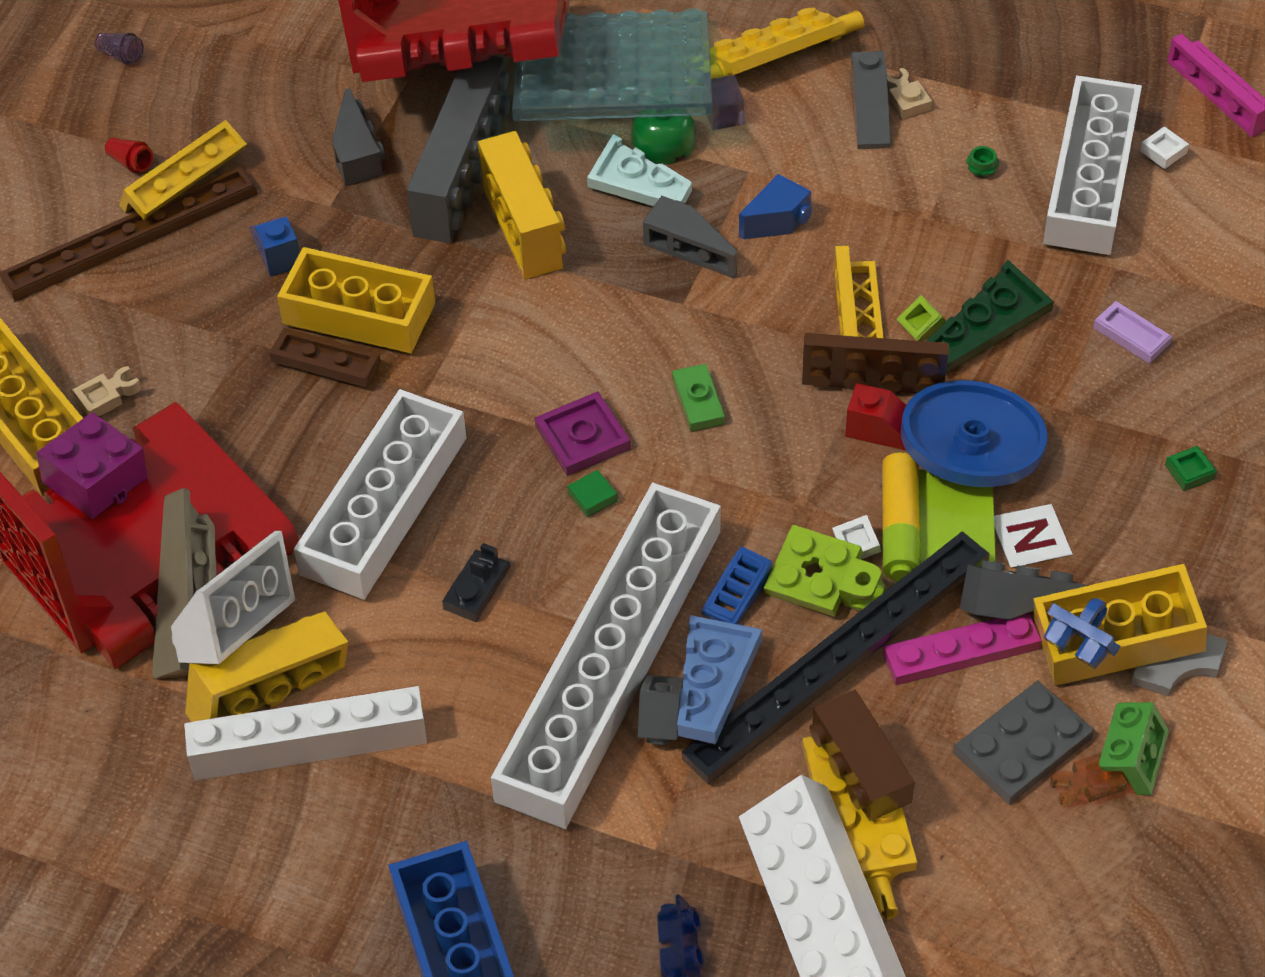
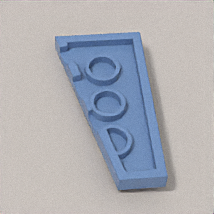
(713, 675)

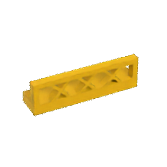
(182, 170)
(848, 291)

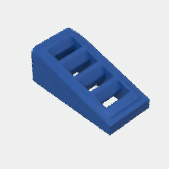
(747, 567)

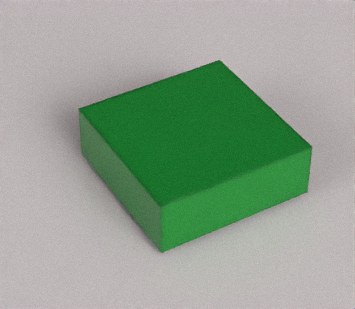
(1190, 468)
(592, 493)

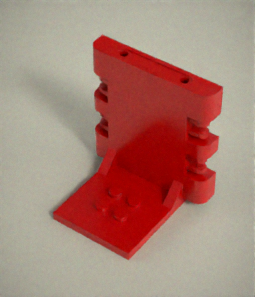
(409, 34)
(104, 570)

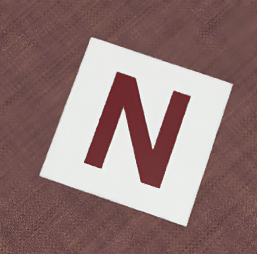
(1031, 535)

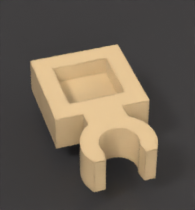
(907, 97)
(104, 395)

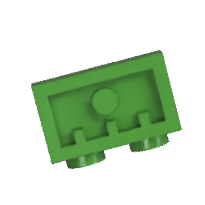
(1135, 744)

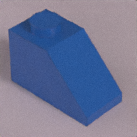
(776, 210)
(276, 244)

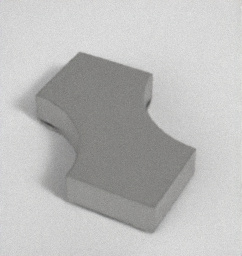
(1166, 674)

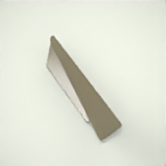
(184, 568)

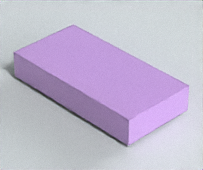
(1132, 332)

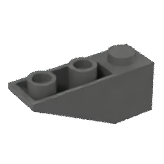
(354, 144)
(1009, 594)

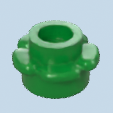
(982, 161)

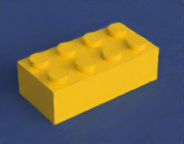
(522, 204)
(356, 299)
(1147, 614)

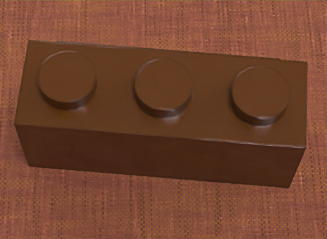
(861, 755)

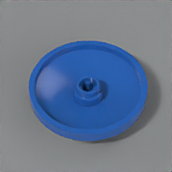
(973, 433)

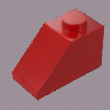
(875, 416)

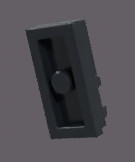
(476, 583)

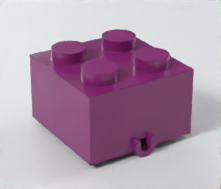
(92, 465)

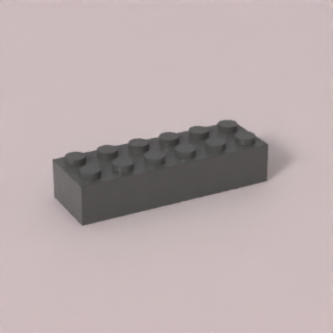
(450, 159)

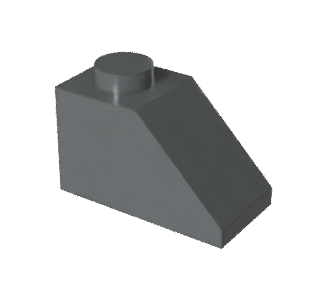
(659, 708)

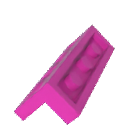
(1218, 83)

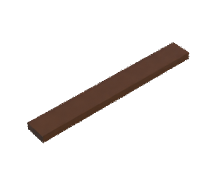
(126, 234)

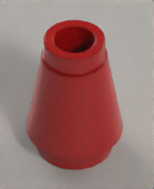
(131, 154)

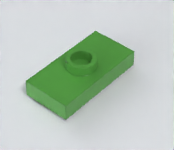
(698, 397)

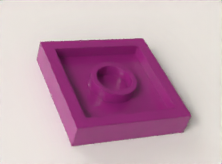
(582, 433)

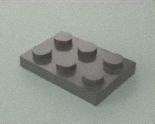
(1023, 742)

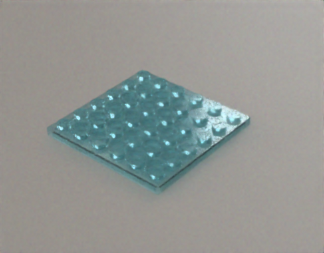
(620, 69)

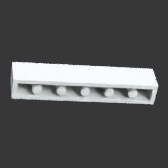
(305, 733)

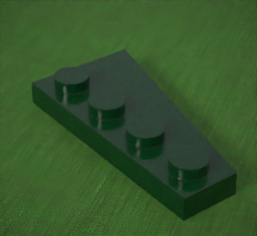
(995, 313)

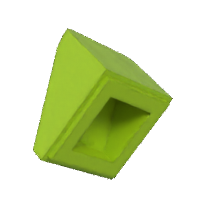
(921, 319)

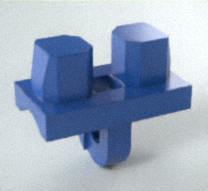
(1096, 642)

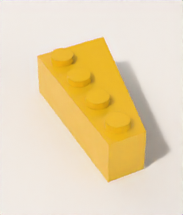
(266, 669)

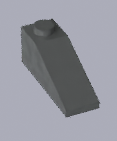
(870, 99)
(688, 236)

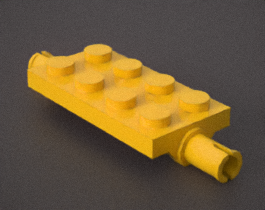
(779, 39)
(880, 844)

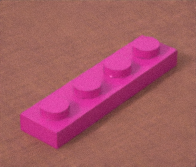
(961, 648)

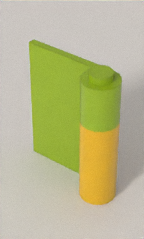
(926, 513)

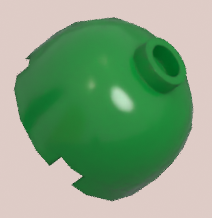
(664, 137)

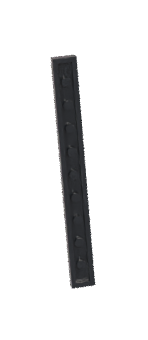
(835, 657)

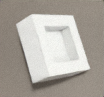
(1164, 147)
(860, 533)

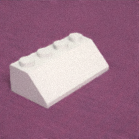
(235, 604)

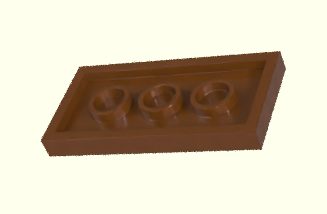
(873, 362)

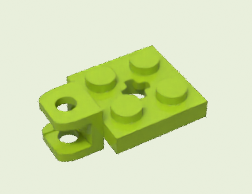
(842, 578)

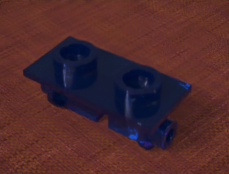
(680, 925)

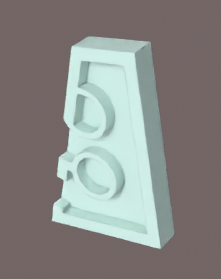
(634, 177)

